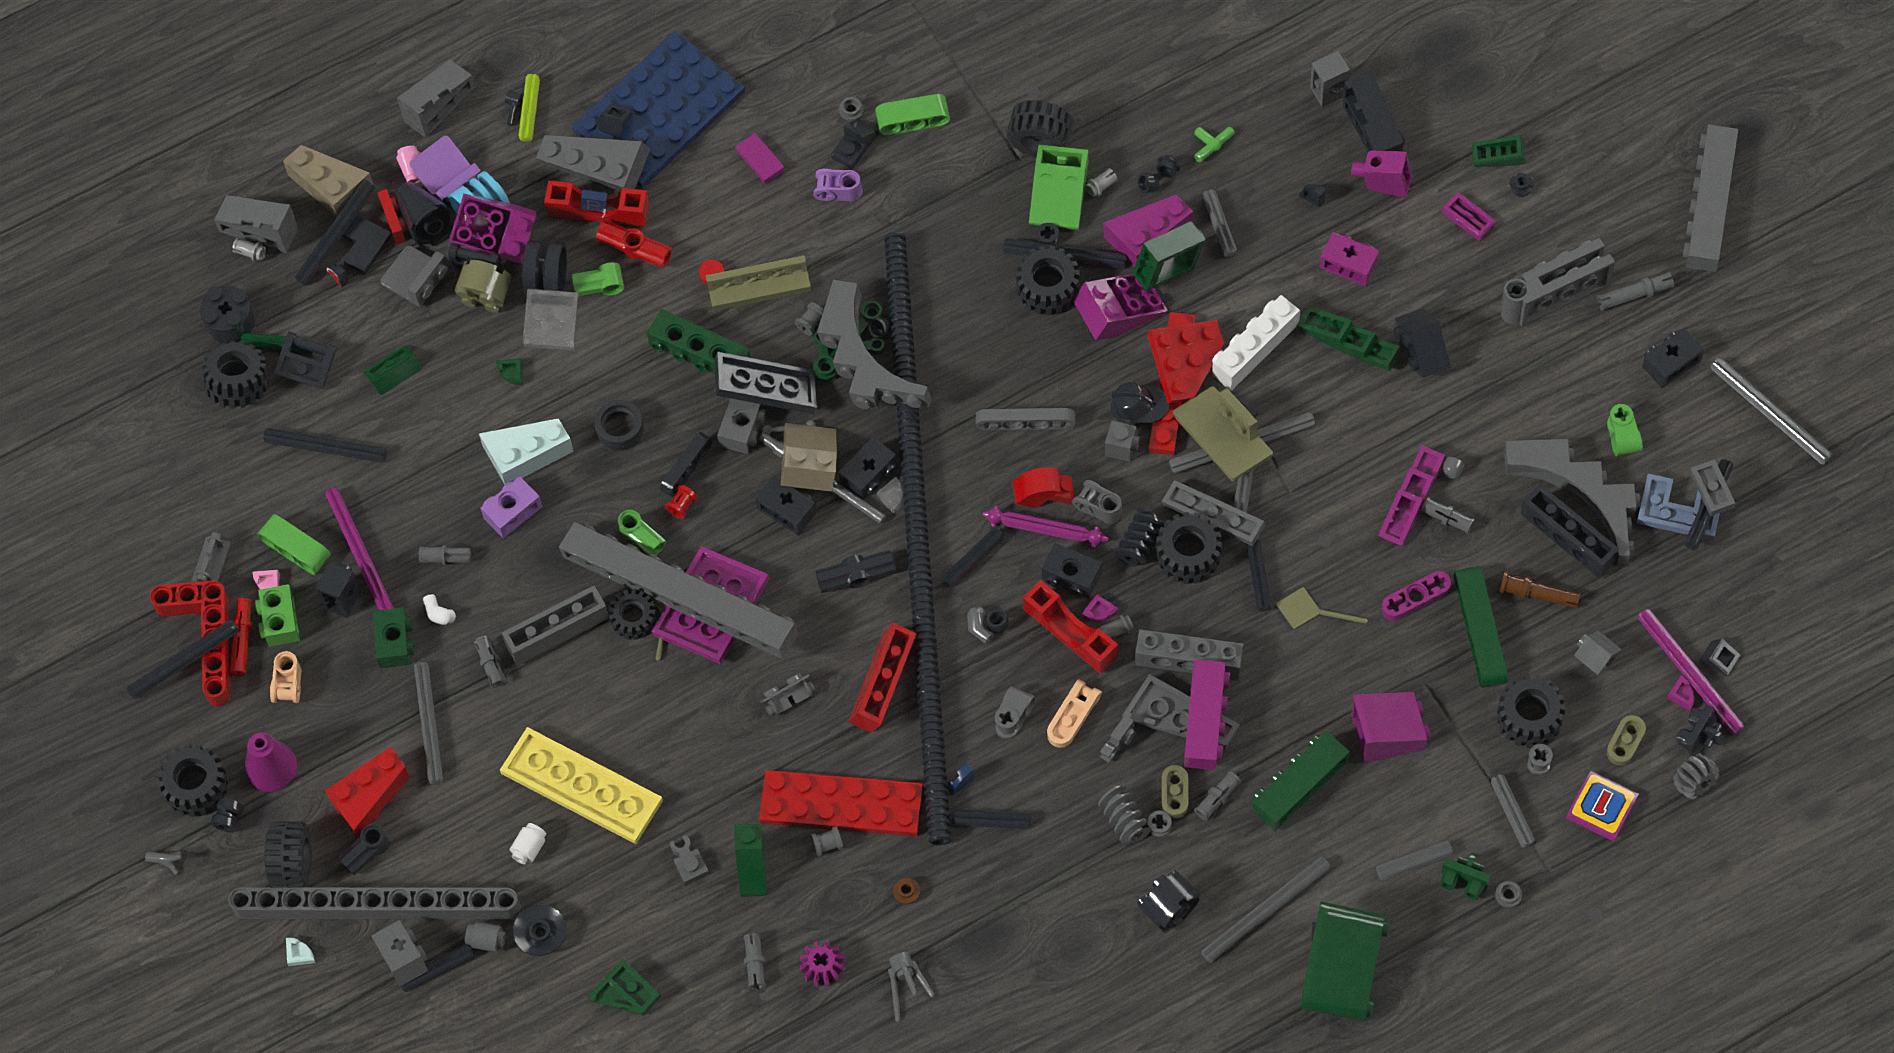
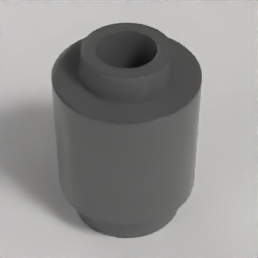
(485, 936)

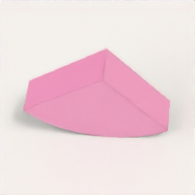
(267, 579)

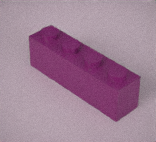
(1205, 715)

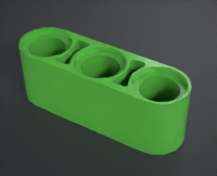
(912, 114)
(294, 544)

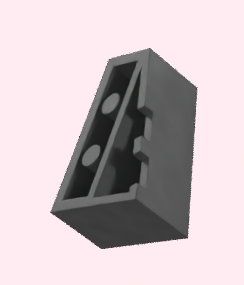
(257, 222)

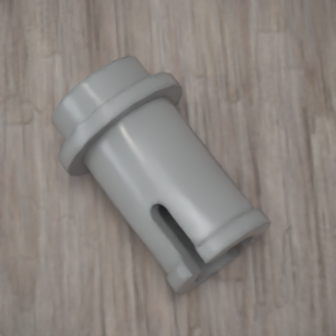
(1095, 186)
(249, 249)

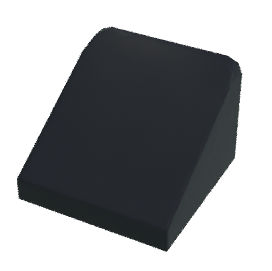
(614, 120)
(1720, 656)

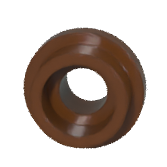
(906, 898)

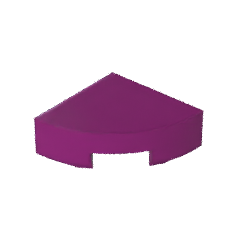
(1099, 610)
(1682, 693)

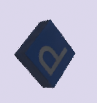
(594, 201)

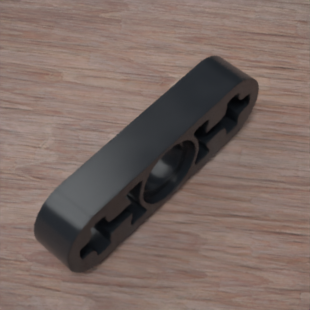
(686, 464)

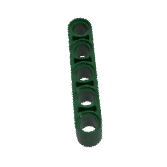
(1480, 627)

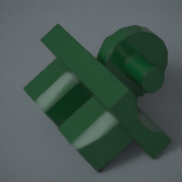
(1465, 871)

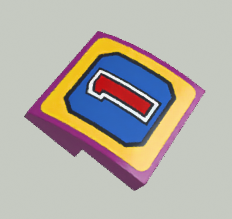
(1602, 806)

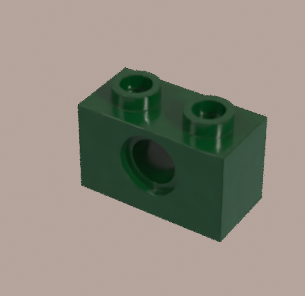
(390, 623)

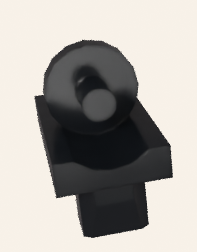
(1704, 733)

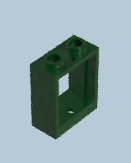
(1168, 256)

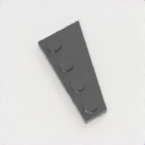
(1167, 710)

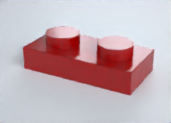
(390, 208)

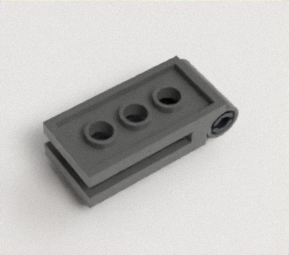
(1557, 283)

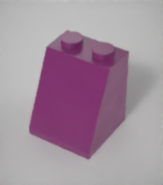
(1388, 725)

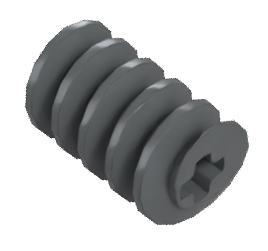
(1122, 817)

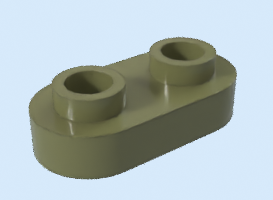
(1624, 741)
(1175, 792)

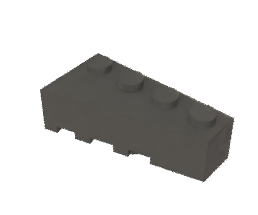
(597, 160)

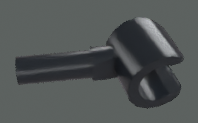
(513, 99)

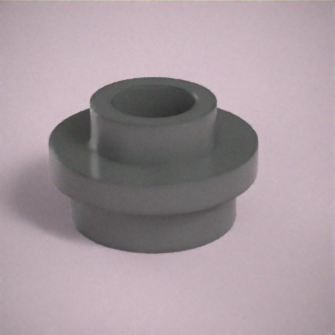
(851, 103)
(1511, 887)

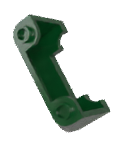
(1343, 961)

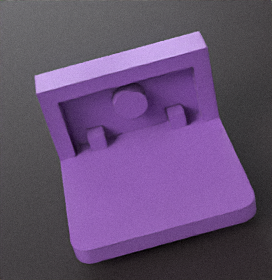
(443, 168)

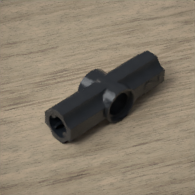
(855, 571)

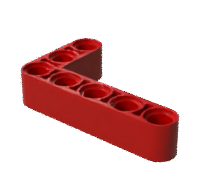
(208, 609)

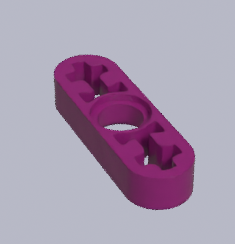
(1435, 594)

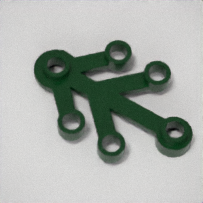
(827, 361)

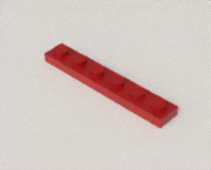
(1165, 430)

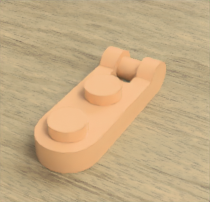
(1072, 714)

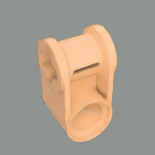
(286, 683)

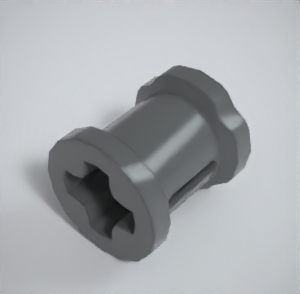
(810, 319)
(1539, 767)
(827, 841)

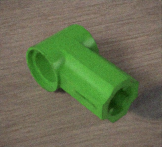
(606, 280)
(641, 535)

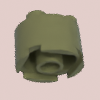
(483, 285)

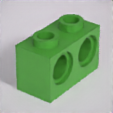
(282, 614)

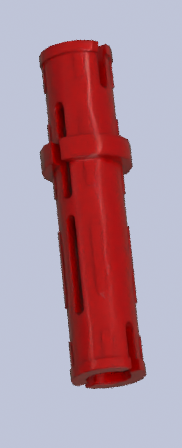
(241, 639)

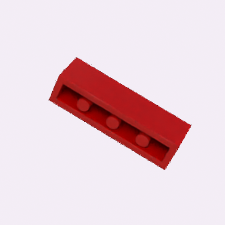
(882, 677)

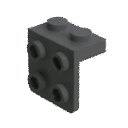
(415, 274)

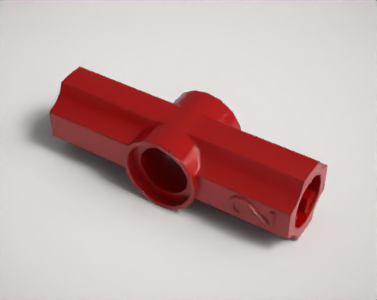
(621, 238)

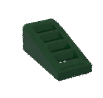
(1499, 160)

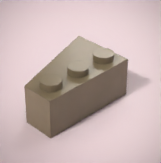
(324, 177)

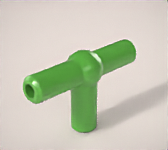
(1213, 144)

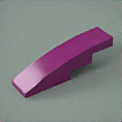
(1412, 496)

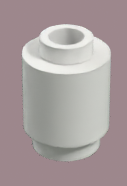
(528, 843)

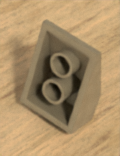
(809, 457)

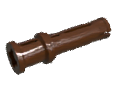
(1527, 588)

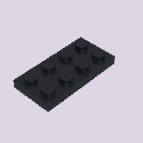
(765, 383)

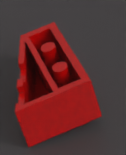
(368, 789)

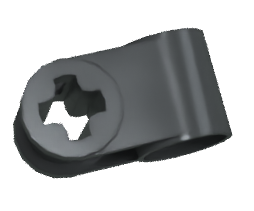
(1095, 499)
(1013, 712)

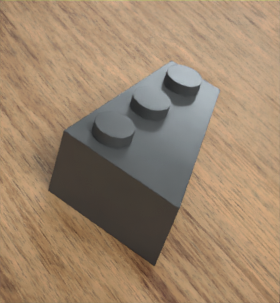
(435, 97)

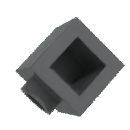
(1121, 441)
(1597, 652)

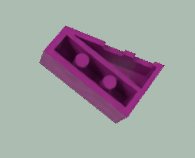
(1133, 229)

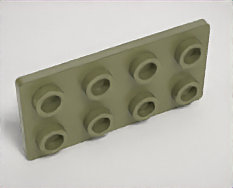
(1224, 431)

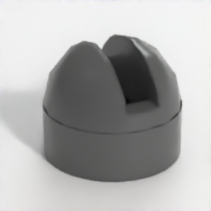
(1452, 467)

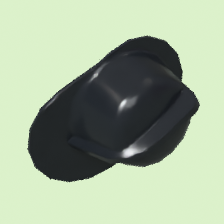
(1138, 403)

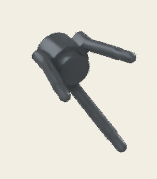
(903, 968)

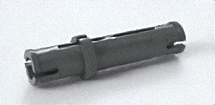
(1646, 287)

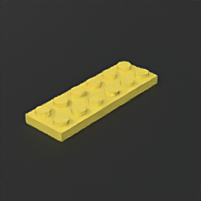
(581, 785)

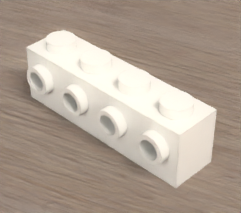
(1255, 342)

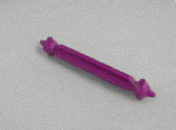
(1045, 526)

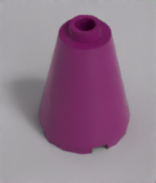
(269, 763)

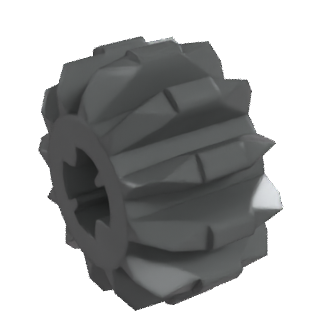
(1696, 776)

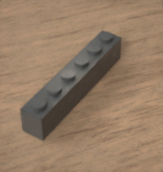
(1711, 198)

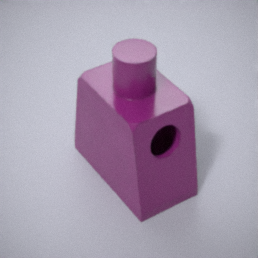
(1385, 172)

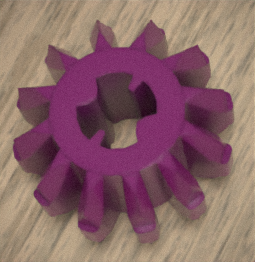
(821, 972)

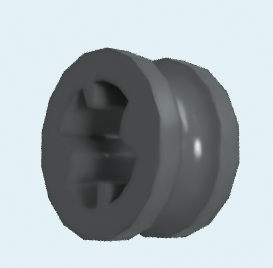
(1166, 820)

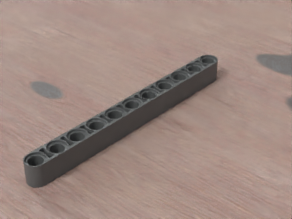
(363, 897)

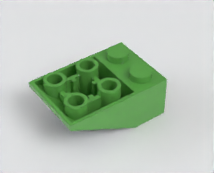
(1059, 186)

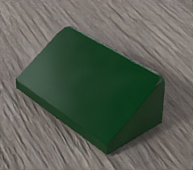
(393, 370)

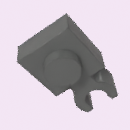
(1122, 734)
(689, 864)

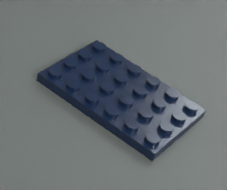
(671, 99)

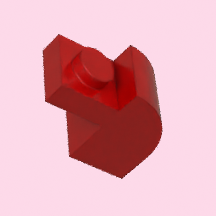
(1042, 485)

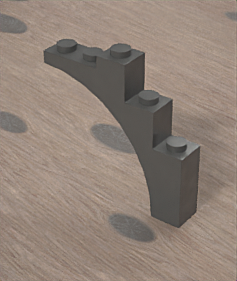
(871, 381)
(1555, 463)

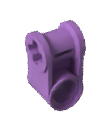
(835, 185)

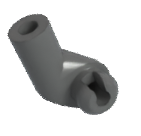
(975, 624)

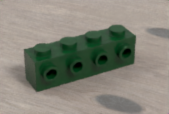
(1300, 780)

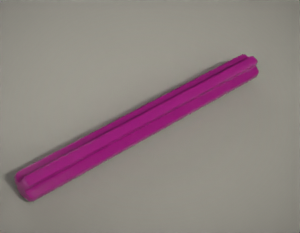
(358, 549)
(1690, 671)

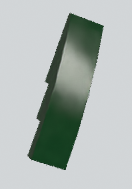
(1349, 339)

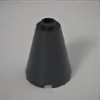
(425, 215)

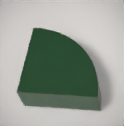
(511, 370)

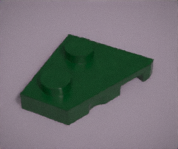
(625, 991)

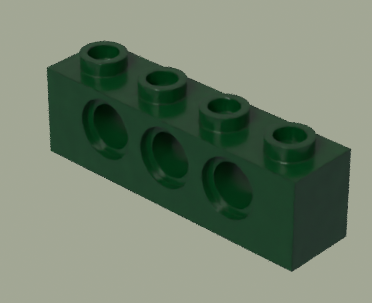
(669, 325)

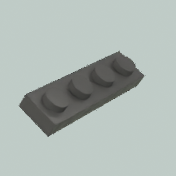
(1226, 517)

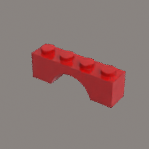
(624, 207)
(1088, 643)

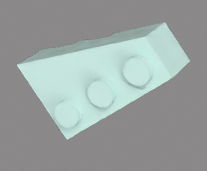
(526, 448)

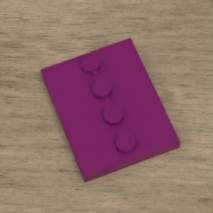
(696, 635)

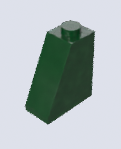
(750, 859)

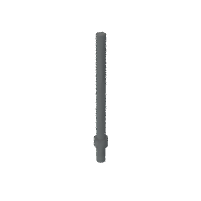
(837, 488)

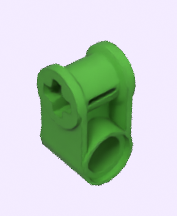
(1624, 431)

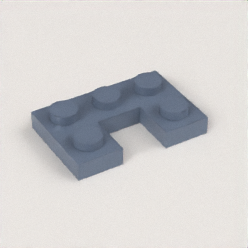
(1661, 514)

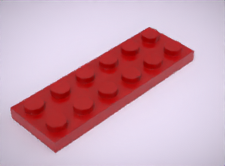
(841, 802)

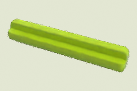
(529, 107)

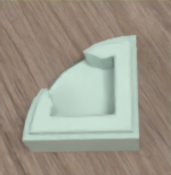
(298, 953)

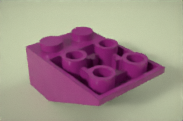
(493, 227)
(1117, 305)

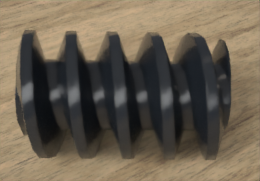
(1139, 537)

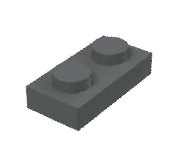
(1712, 487)

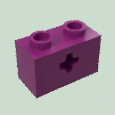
(1337, 258)

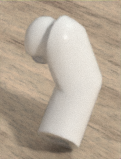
(436, 613)

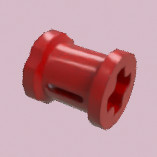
(681, 502)

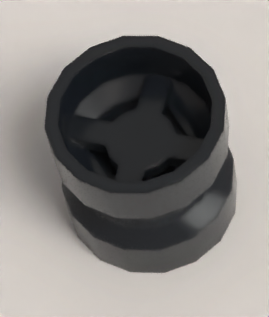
(226, 815)

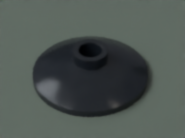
(536, 919)

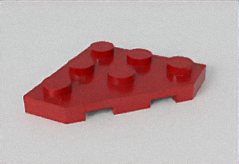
(1184, 357)

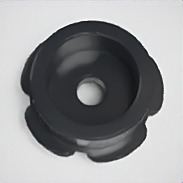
(1167, 166)
(1519, 190)

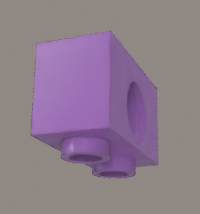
(507, 520)

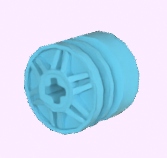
(483, 187)

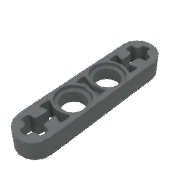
(1025, 419)

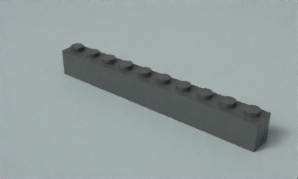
(679, 590)

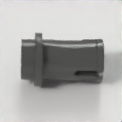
(1118, 627)

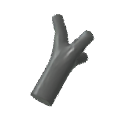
(165, 859)

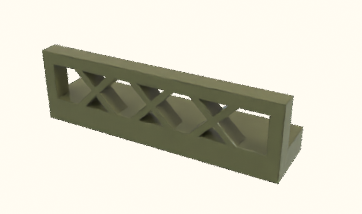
(759, 284)

